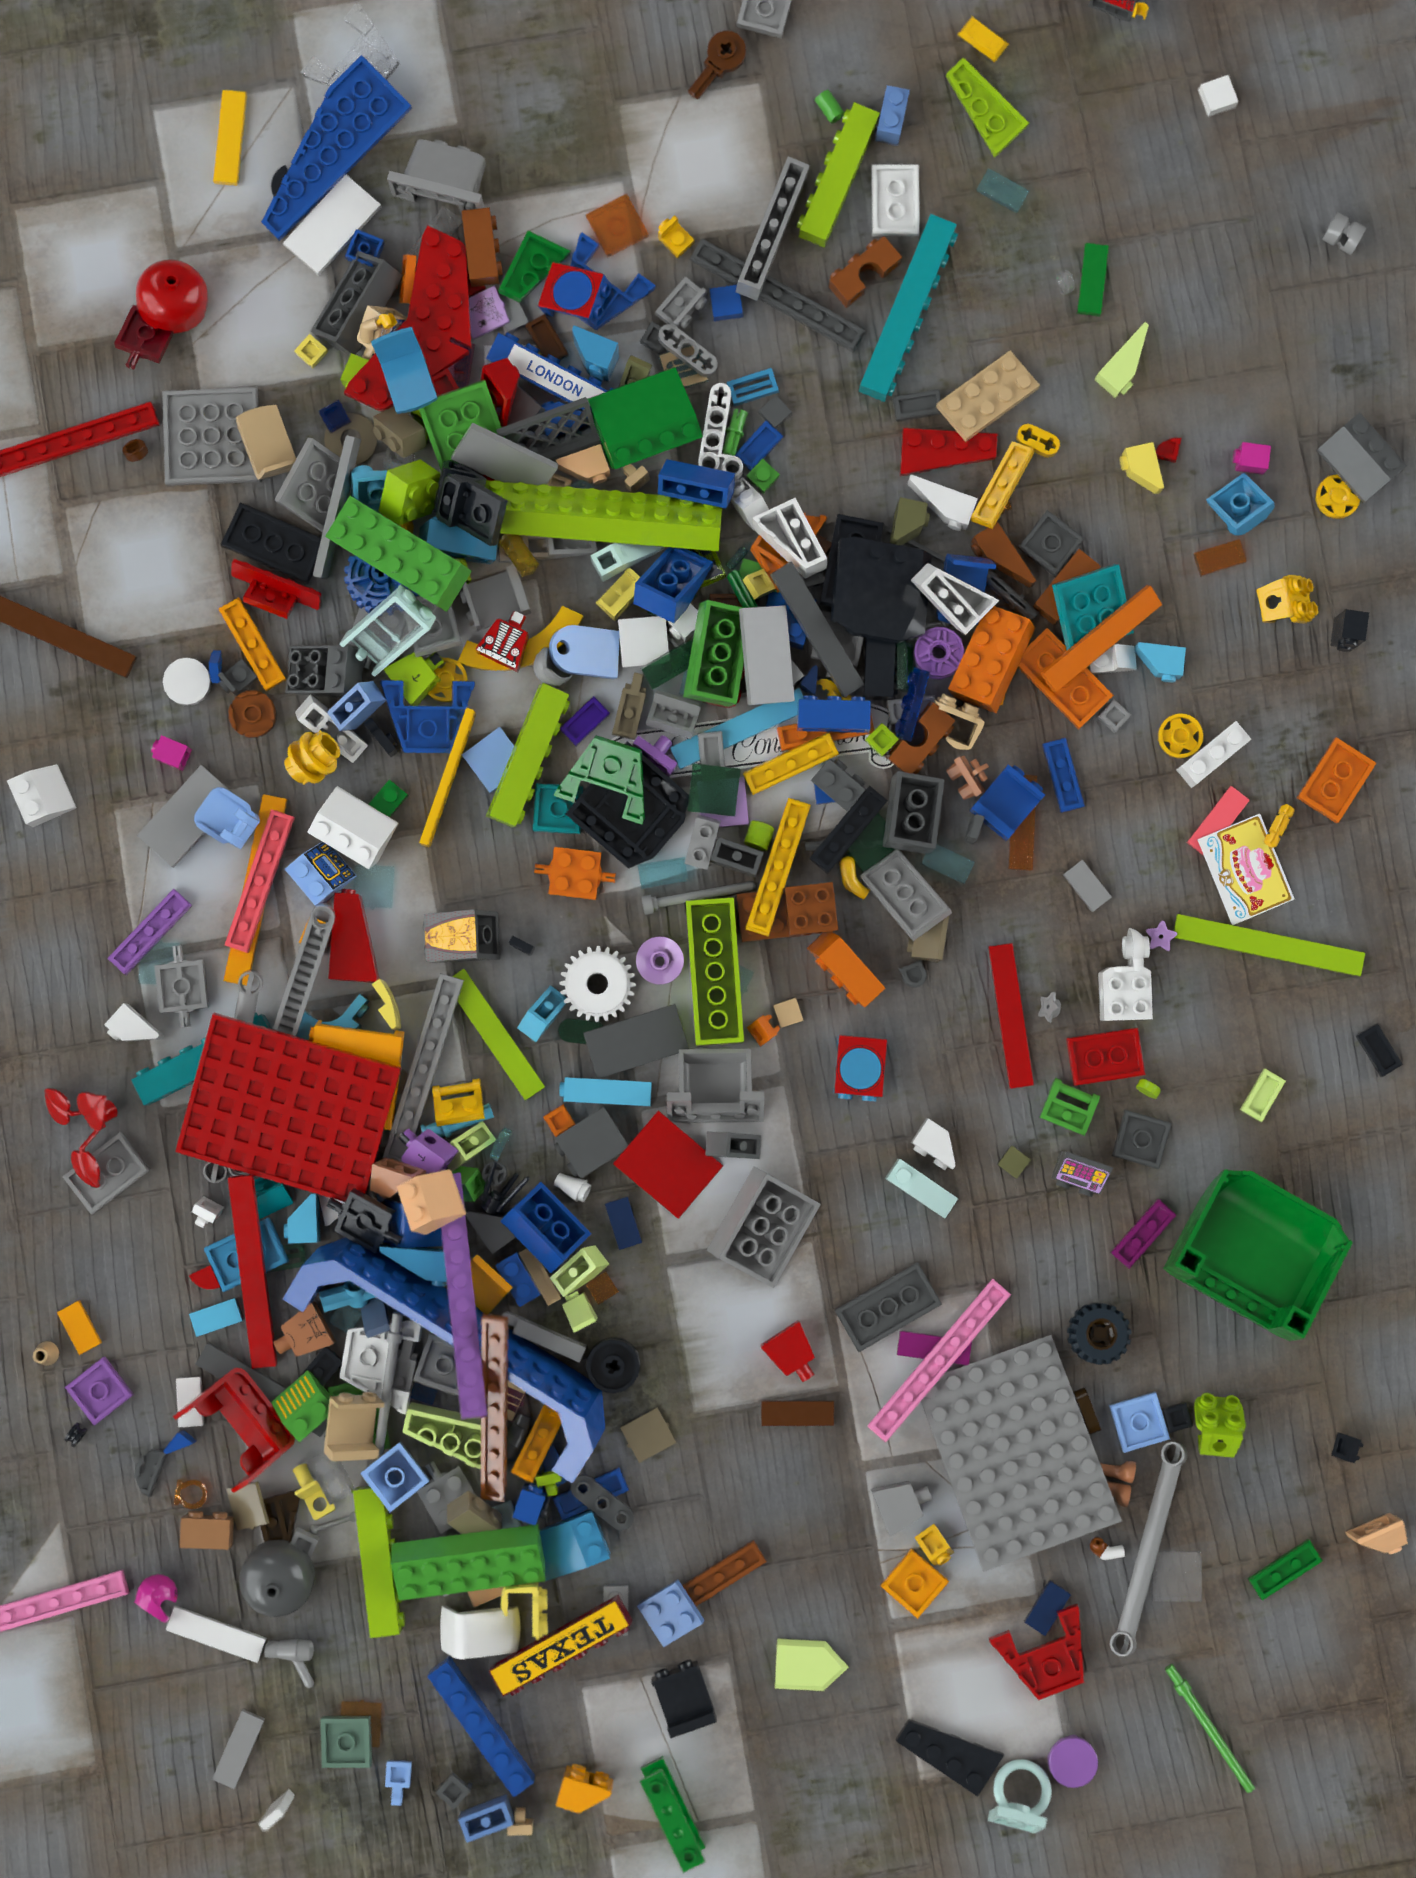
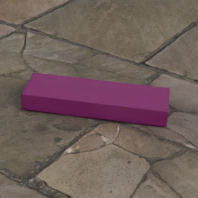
(1143, 1233)
(919, 1345)

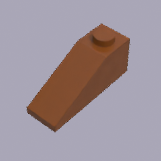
(996, 546)

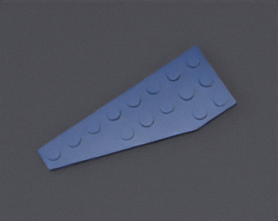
(345, 128)

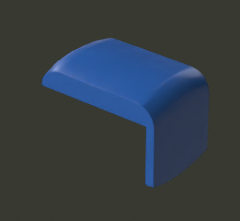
(969, 570)
(410, 1239)

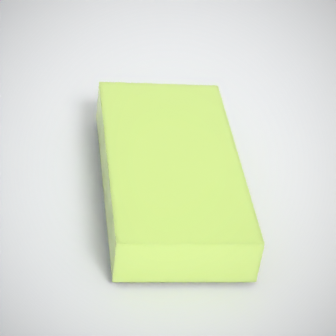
(1262, 1095)

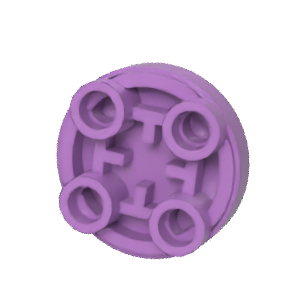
(1072, 1761)

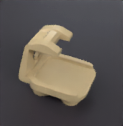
(968, 712)

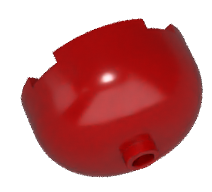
(171, 296)

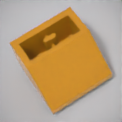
(583, 1788)

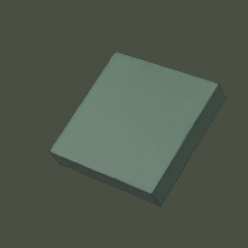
(346, 1742)

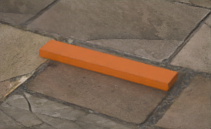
(1101, 638)

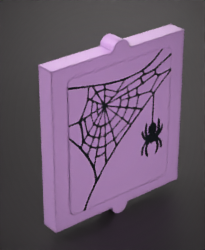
(486, 312)

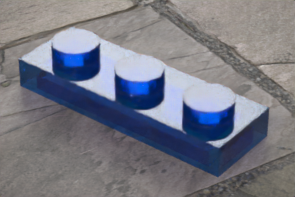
(911, 704)

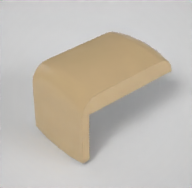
(266, 441)

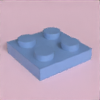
(670, 1613)

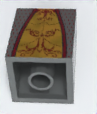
(461, 936)

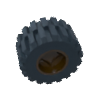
(1099, 1333)

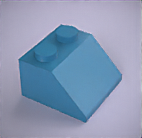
(596, 353)

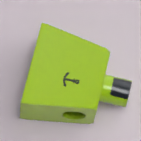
(416, 674)

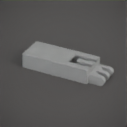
(546, 1337)

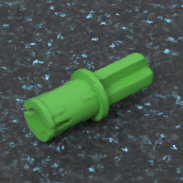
(734, 432)

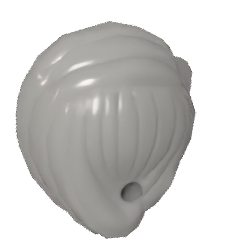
(547, 671)

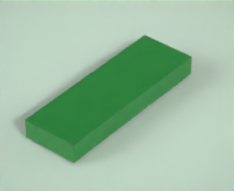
(1092, 279)
(1285, 1569)

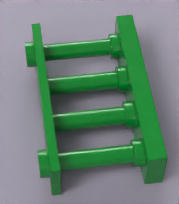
(673, 1814)

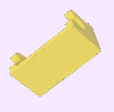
(619, 595)

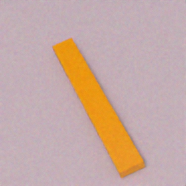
(240, 961)

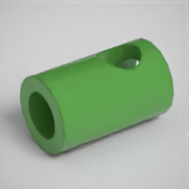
(829, 106)

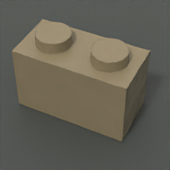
(399, 432)
(472, 1515)

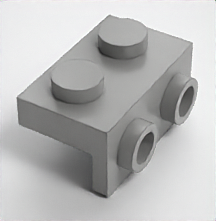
(682, 304)
(673, 714)

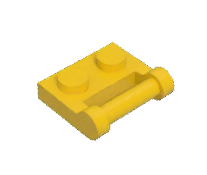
(461, 1108)

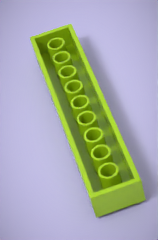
(607, 516)

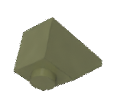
(908, 520)

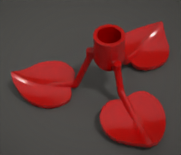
(96, 1112)

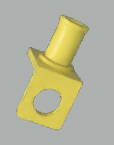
(310, 1491)

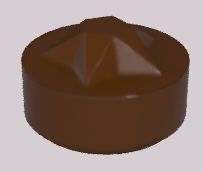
(135, 450)

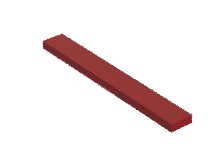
(78, 438)
(252, 1271)

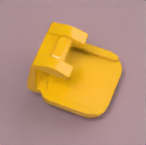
(1295, 600)

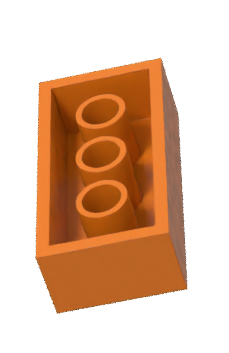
(991, 659)

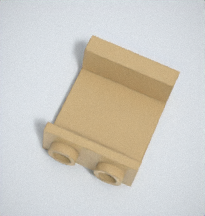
(352, 1427)

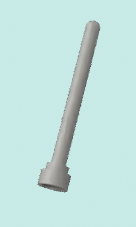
(652, 904)

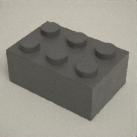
(913, 812)

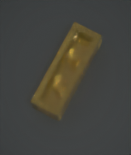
(519, 554)

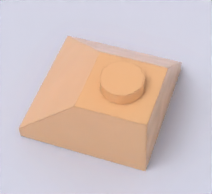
(1382, 1534)

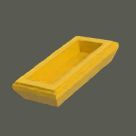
(983, 39)

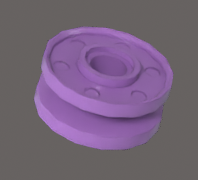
(939, 638)

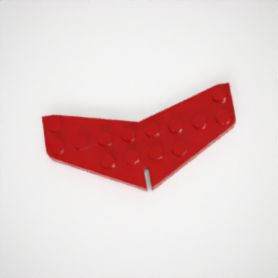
(436, 313)

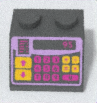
(1081, 1173)

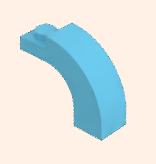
(356, 1009)

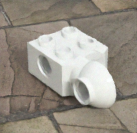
(1127, 990)

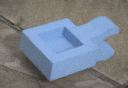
(398, 1777)

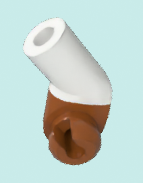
(1104, 1551)

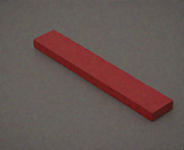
(1010, 1016)

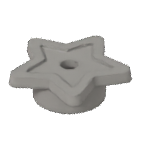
(1049, 1007)

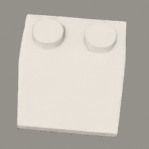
(41, 795)

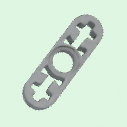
(705, 355)

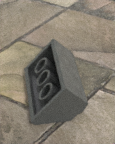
(347, 305)

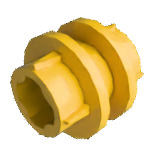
(312, 757)

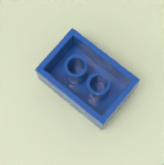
(545, 1227)

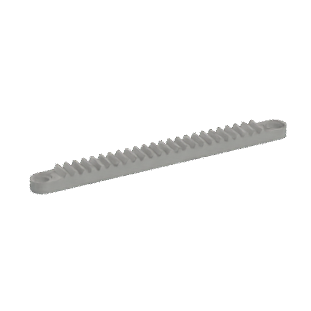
(302, 978)

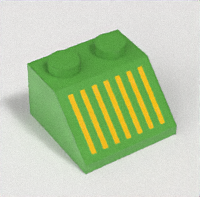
(302, 1405)

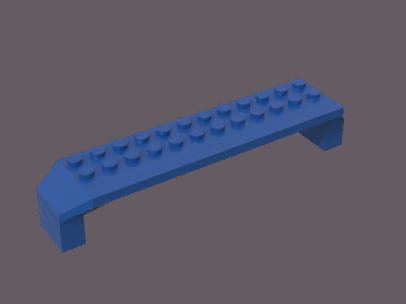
(428, 1305)

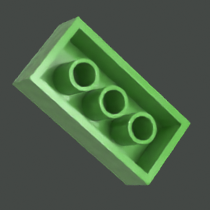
(715, 655)

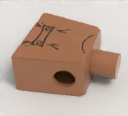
(305, 1332)

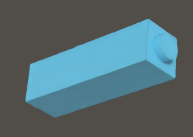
(606, 1091)

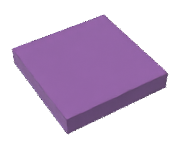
(99, 1390)

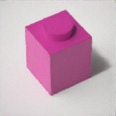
(1252, 458)
(171, 752)

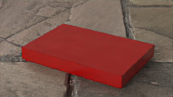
(1105, 1056)

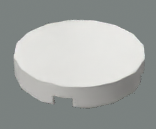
(187, 681)

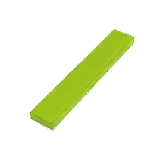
(497, 1038)

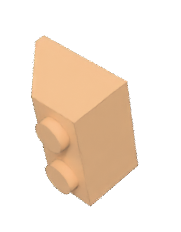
(431, 1201)

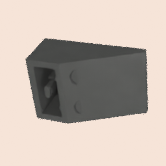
(323, 670)

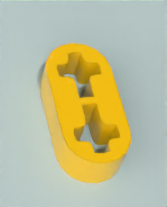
(1040, 435)

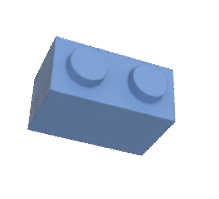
(892, 115)
(356, 706)
(486, 1818)

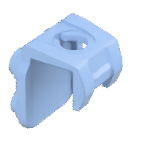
(226, 817)

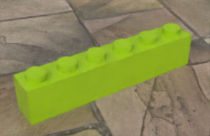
(839, 174)
(527, 755)
(375, 1554)

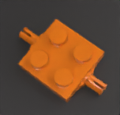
(575, 873)

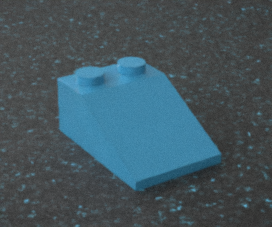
(424, 1262)
(573, 1545)

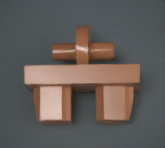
(962, 768)

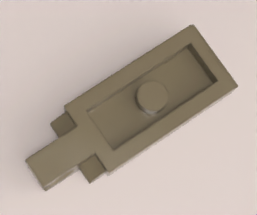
(630, 708)

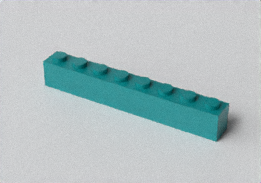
(907, 308)

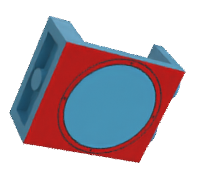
(860, 1067)

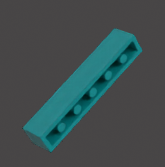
(176, 1072)

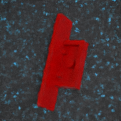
(272, 591)

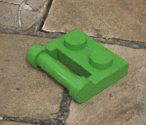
(1066, 1114)

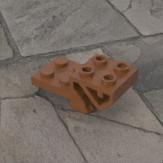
(800, 912)

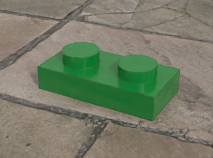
(388, 799)

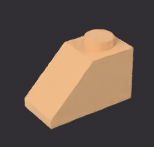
(586, 465)

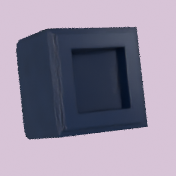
(808, 684)

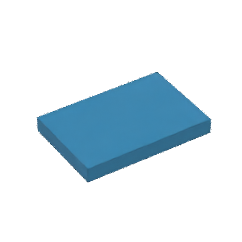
(224, 1256)

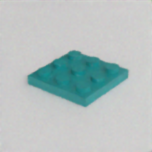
(1088, 601)

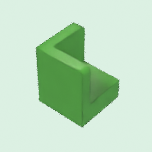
(472, 1182)

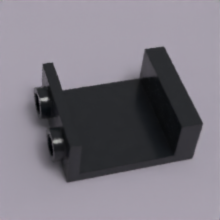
(684, 1698)

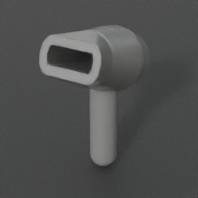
(296, 1651)

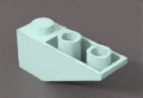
(620, 557)

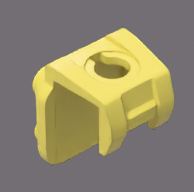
(539, 1602)

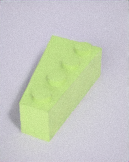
(445, 1431)

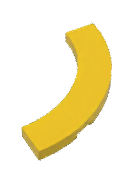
(563, 618)

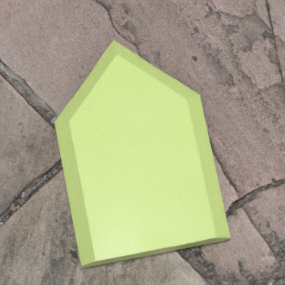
(806, 1665)

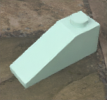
(921, 1188)

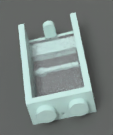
(390, 628)

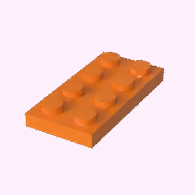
(1077, 698)

